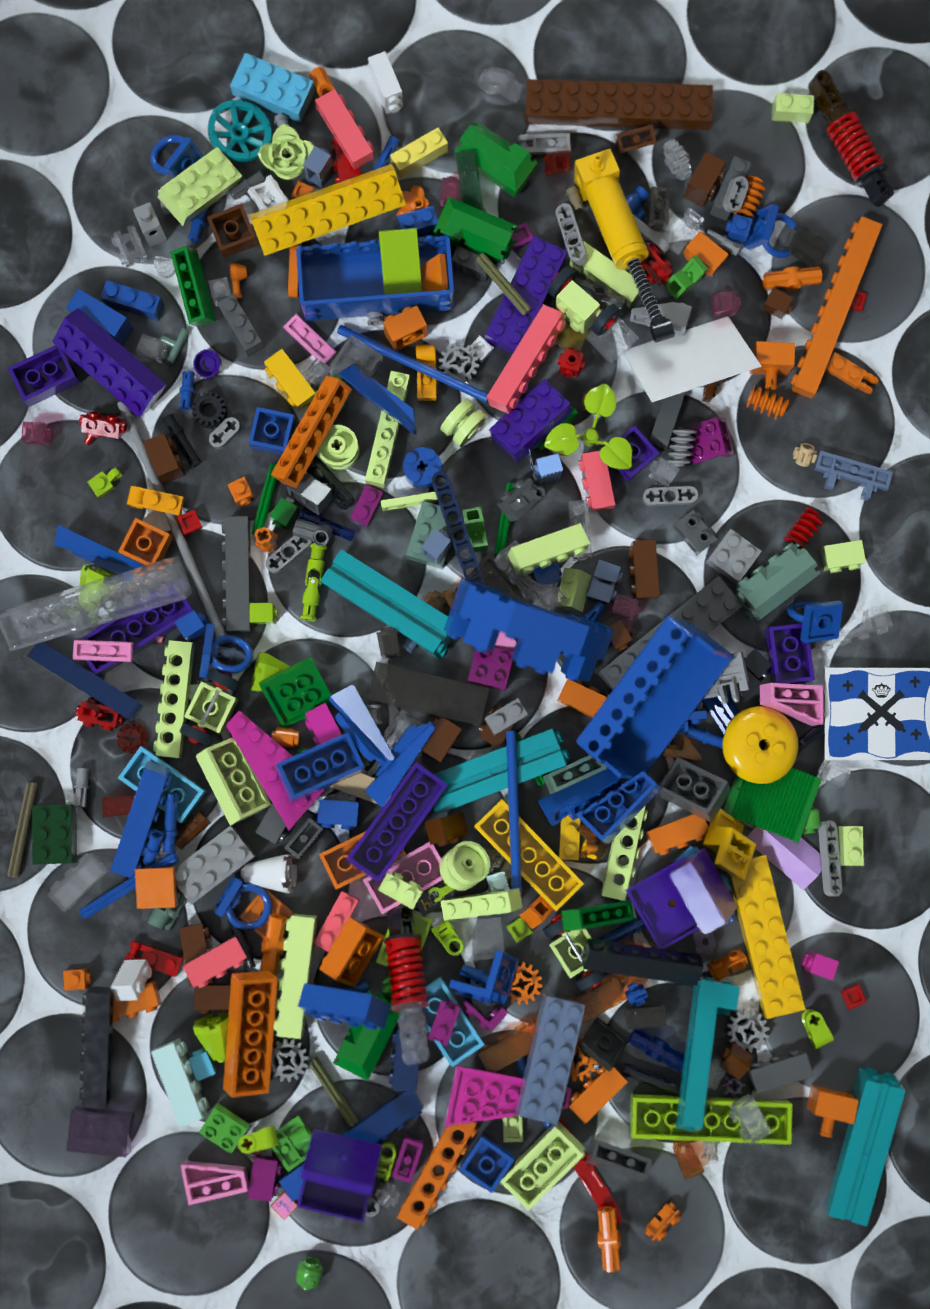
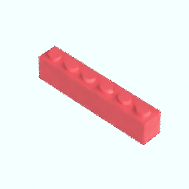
(526, 359)

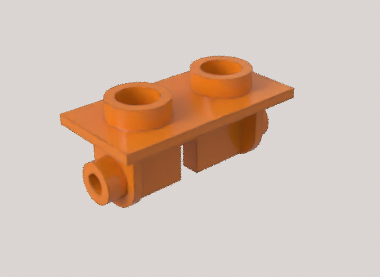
(719, 967)
(669, 1217)

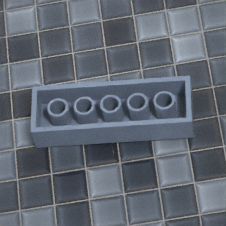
(550, 1059)

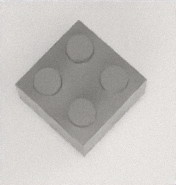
(733, 556)

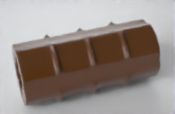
(191, 829)

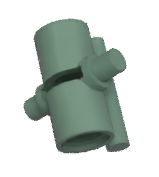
(165, 917)

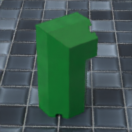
(497, 160)
(476, 230)
(363, 1046)

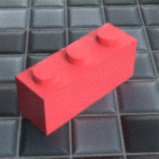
(596, 482)
(337, 917)
(215, 962)

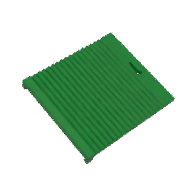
(775, 806)

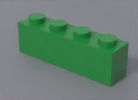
(193, 286)
(597, 915)

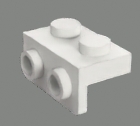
(267, 194)

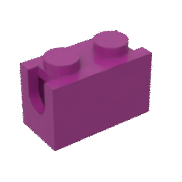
(444, 1022)
(408, 1158)
(263, 1178)

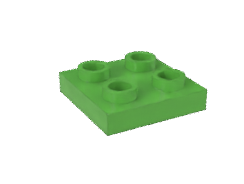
(224, 1128)
(293, 1143)

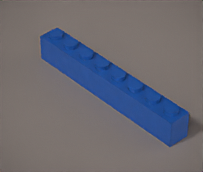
(370, 1129)

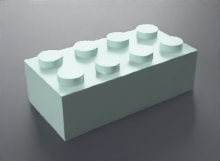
(180, 1082)

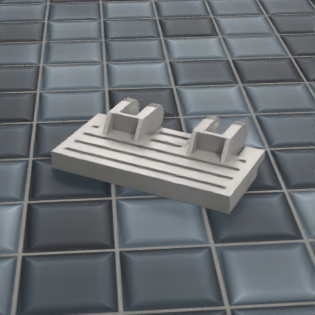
(733, 674)

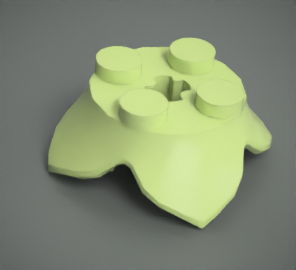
(285, 142)

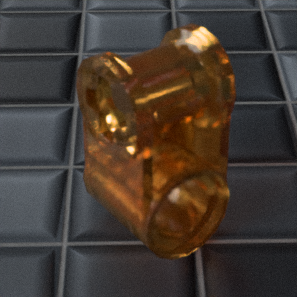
(688, 1161)

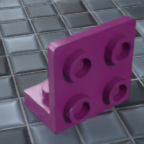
(711, 440)
(491, 668)
(495, 1015)

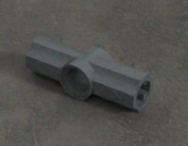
(601, 295)

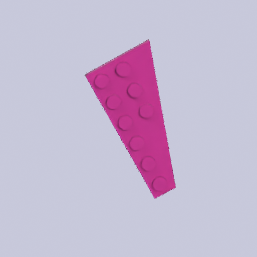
(263, 755)
(485, 1096)

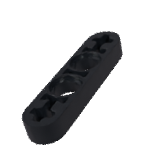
(328, 477)

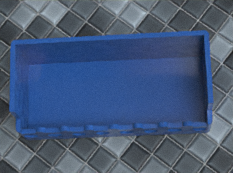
(349, 280)
(654, 698)

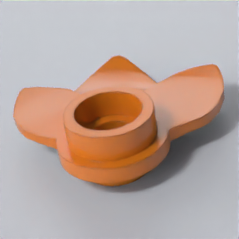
(412, 200)

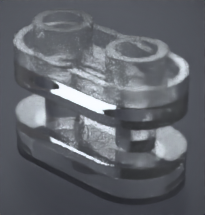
(119, 241)

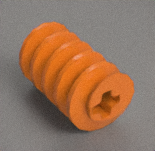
(753, 193)
(767, 403)

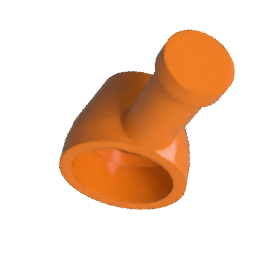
(237, 272)

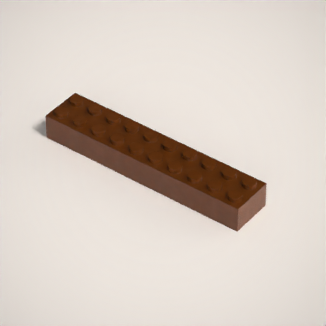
(618, 104)

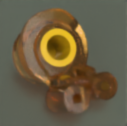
(591, 847)

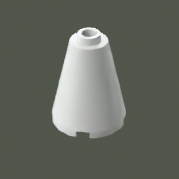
(272, 873)

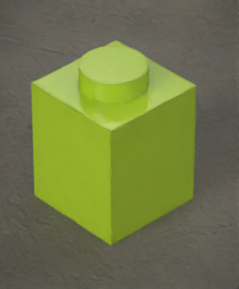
(263, 613)

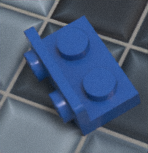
(695, 719)

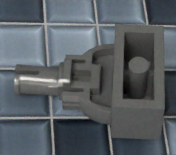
(520, 498)

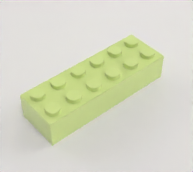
(297, 971)

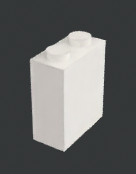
(385, 82)

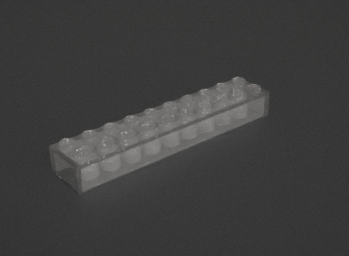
(95, 603)

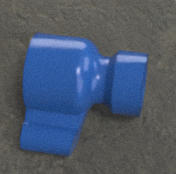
(634, 201)

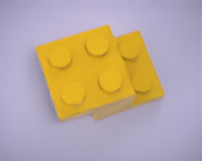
(732, 848)

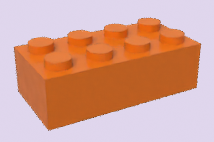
(340, 870)

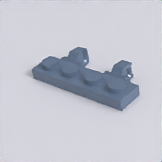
(838, 467)

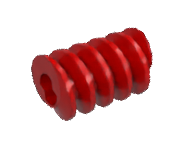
(806, 524)

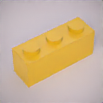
(289, 380)

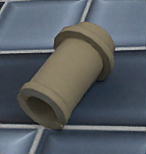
(575, 199)

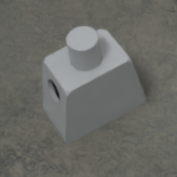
(149, 222)

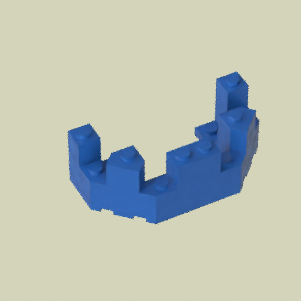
(542, 634)

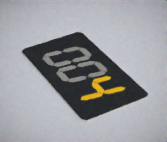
(426, 901)

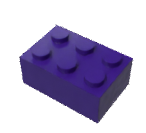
(43, 375)
(789, 655)

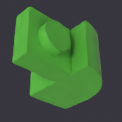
(686, 278)
(475, 527)

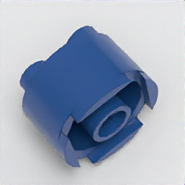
(412, 463)

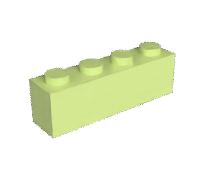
(603, 271)
(548, 549)
(481, 904)

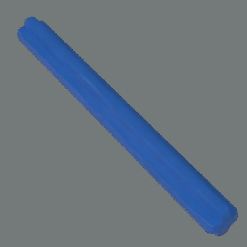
(123, 888)

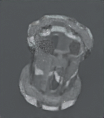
(710, 1151)

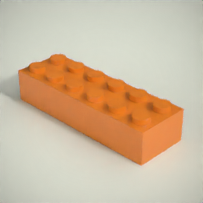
(250, 1033)

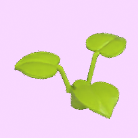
(564, 439)

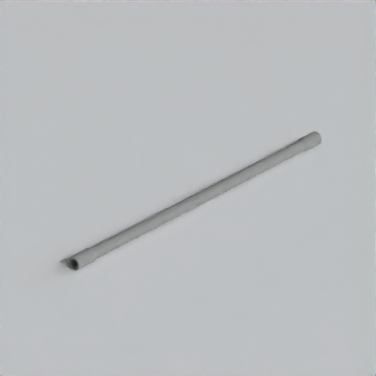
(219, 630)

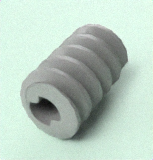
(681, 447)

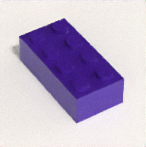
(530, 420)

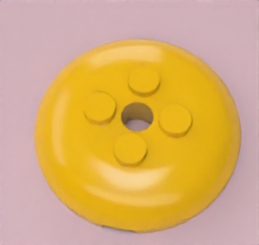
(743, 750)

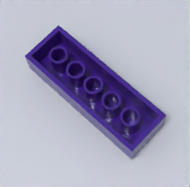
(532, 282)
(108, 362)
(139, 628)
(396, 822)

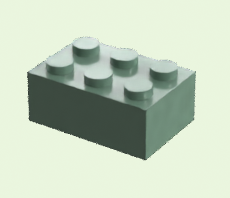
(428, 520)

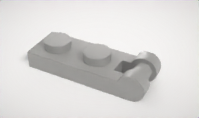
(545, 143)

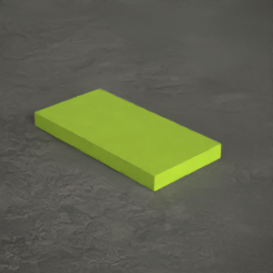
(400, 261)

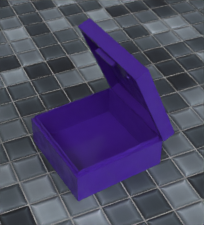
(699, 898)
(338, 1175)

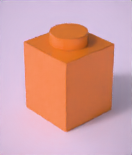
(536, 912)

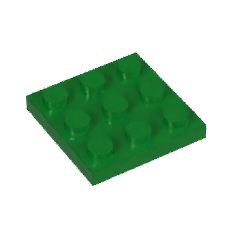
(295, 692)

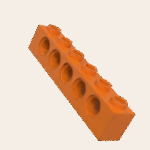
(311, 431)
(417, 1217)

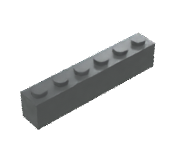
(238, 574)

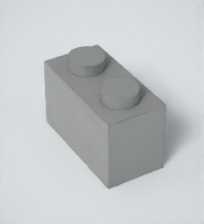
(506, 716)

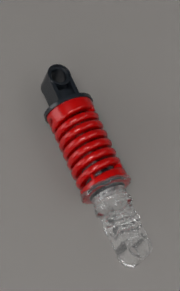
(405, 983)

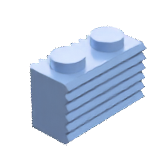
(548, 468)

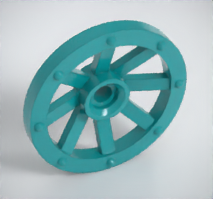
(238, 128)

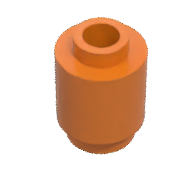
(286, 737)

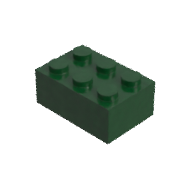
(54, 834)

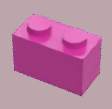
(323, 724)
(819, 965)

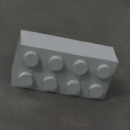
(213, 864)

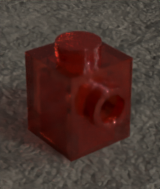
(557, 163)

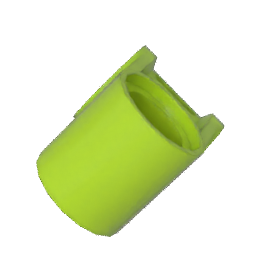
(447, 936)
(817, 1031)
(261, 1140)
(386, 1162)

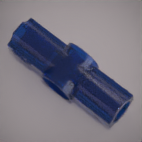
(657, 1049)

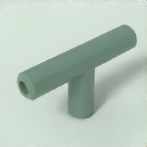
(176, 345)

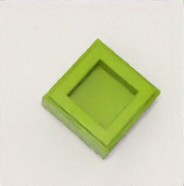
(519, 929)

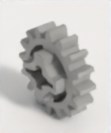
(677, 159)
(466, 361)
(749, 1022)
(294, 1065)

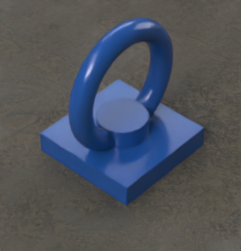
(181, 159)
(763, 227)
(819, 620)
(210, 652)
(232, 895)

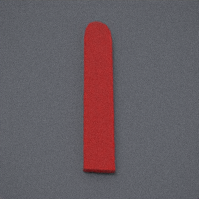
(594, 1183)

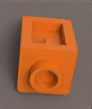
(241, 492)
(77, 979)

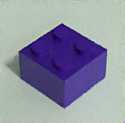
(642, 453)

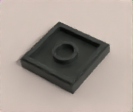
(603, 1044)

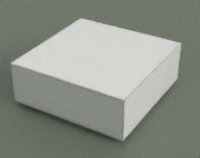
(482, 348)

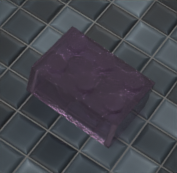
(100, 1131)

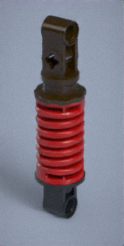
(851, 140)

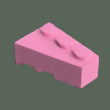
(795, 701)
(213, 1180)

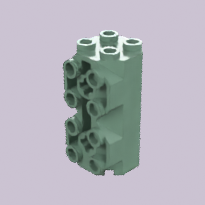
(776, 581)

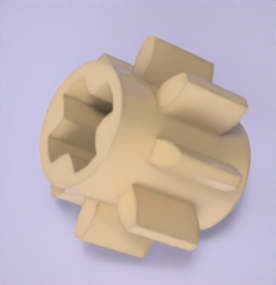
(805, 454)

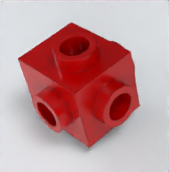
(568, 368)

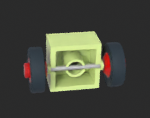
(579, 306)
(210, 708)
(568, 950)

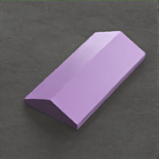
(796, 861)

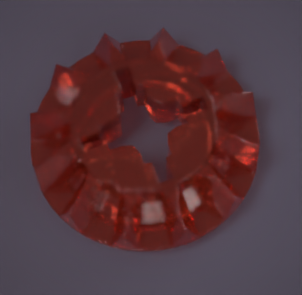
(137, 731)

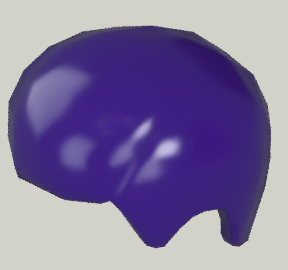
(207, 363)

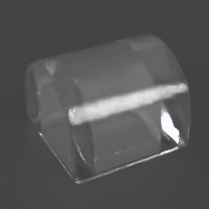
(164, 267)

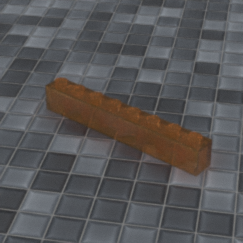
(518, 1043)

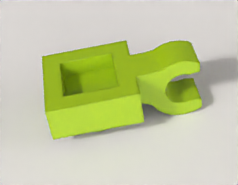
(102, 483)
(442, 891)

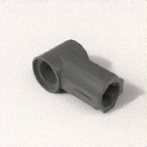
(311, 531)

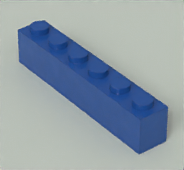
(139, 820)

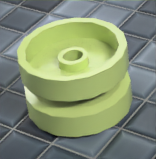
(463, 422)
(347, 454)
(464, 865)

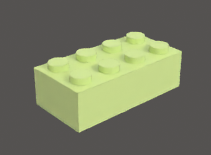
(199, 186)
(232, 781)
(543, 1165)

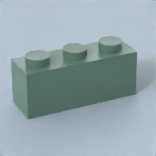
(572, 773)

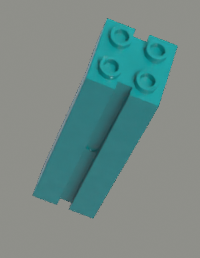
(388, 603)
(489, 772)
(707, 1001)
(865, 1146)

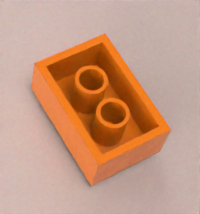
(351, 952)

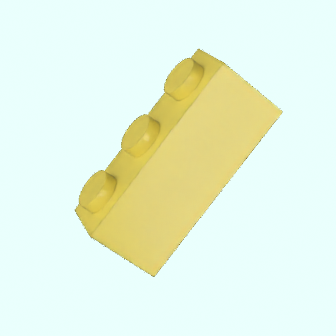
(419, 153)

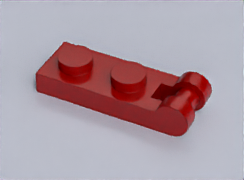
(156, 958)

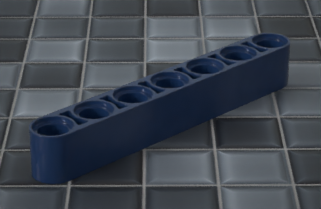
(456, 526)
(86, 681)

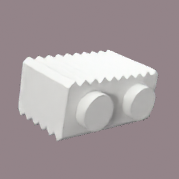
(131, 980)

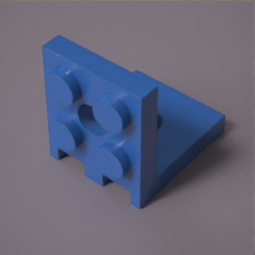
(498, 983)

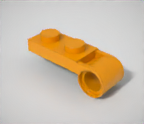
(426, 385)
(155, 500)

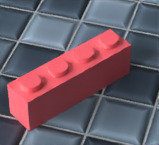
(344, 129)

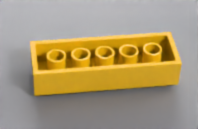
(538, 862)

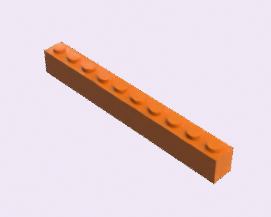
(836, 307)

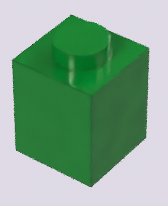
(283, 514)

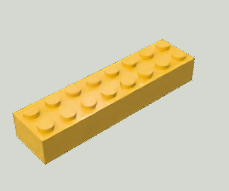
(328, 209)
(766, 941)

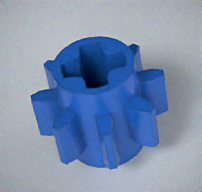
(636, 994)

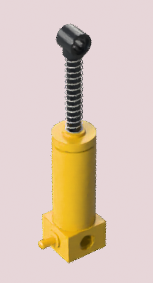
(599, 184)

